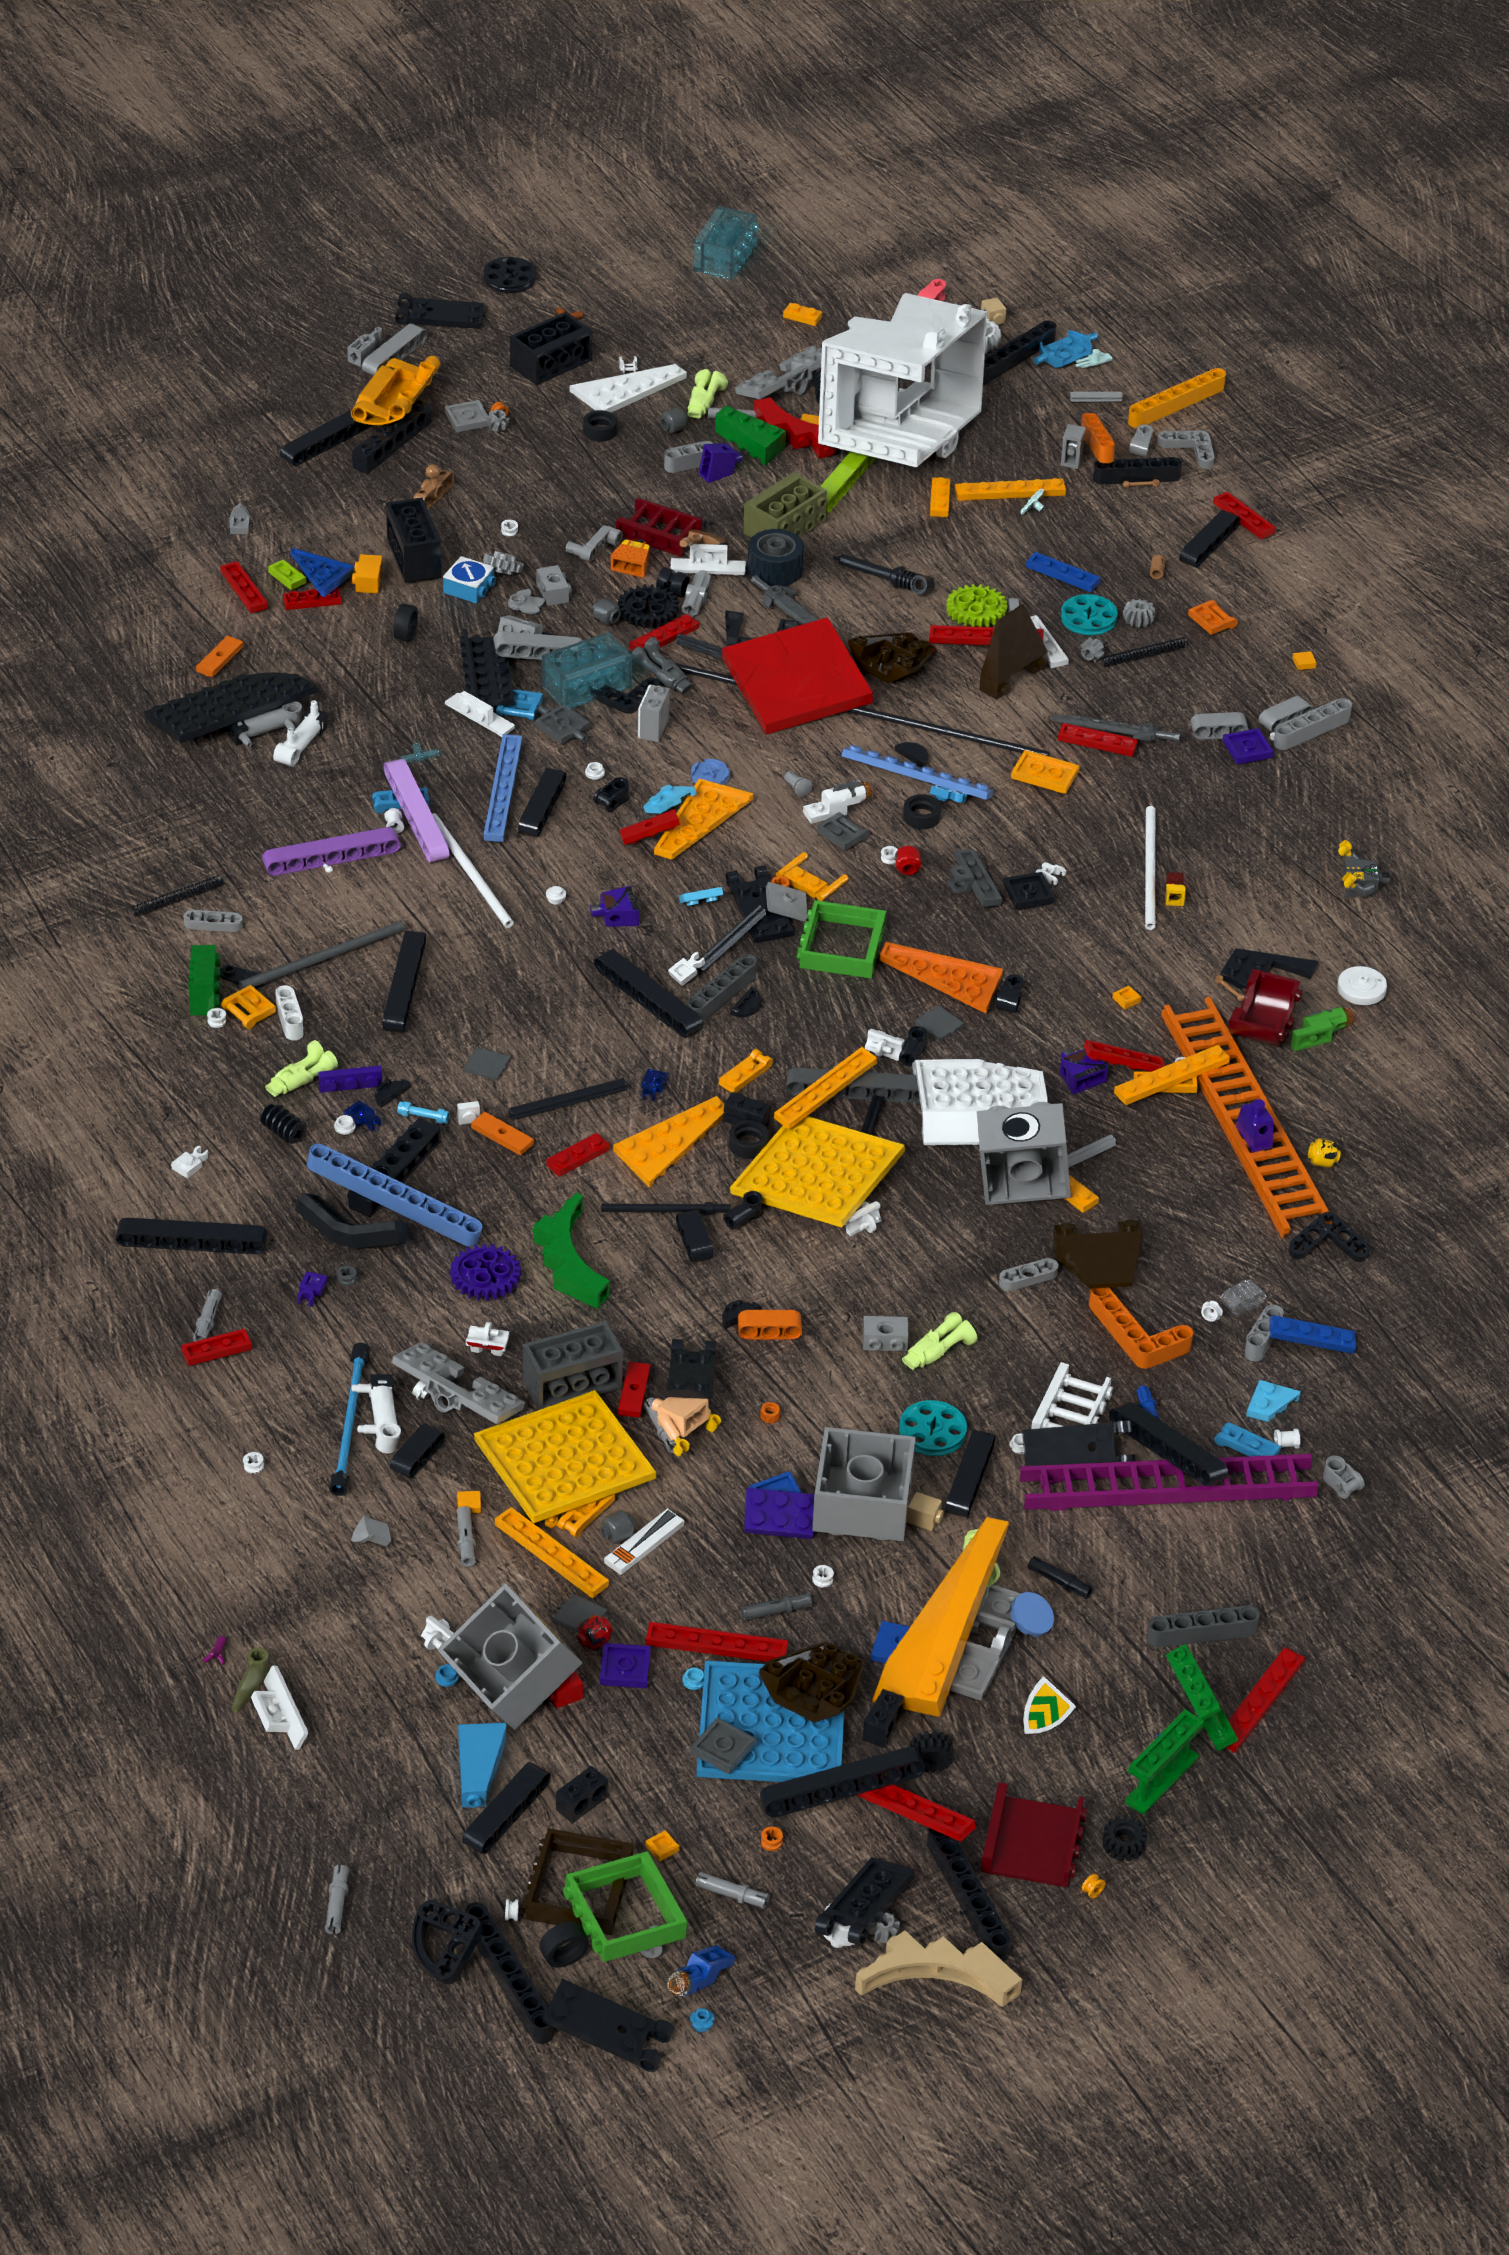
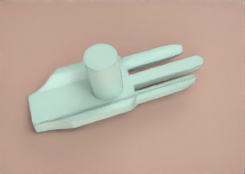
(1094, 359)
(1033, 502)

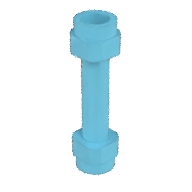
(441, 1115)

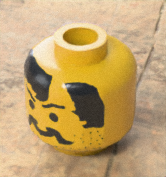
(1323, 1153)

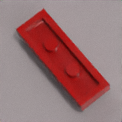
(577, 1154)
(216, 1347)

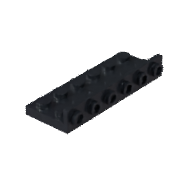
(485, 672)

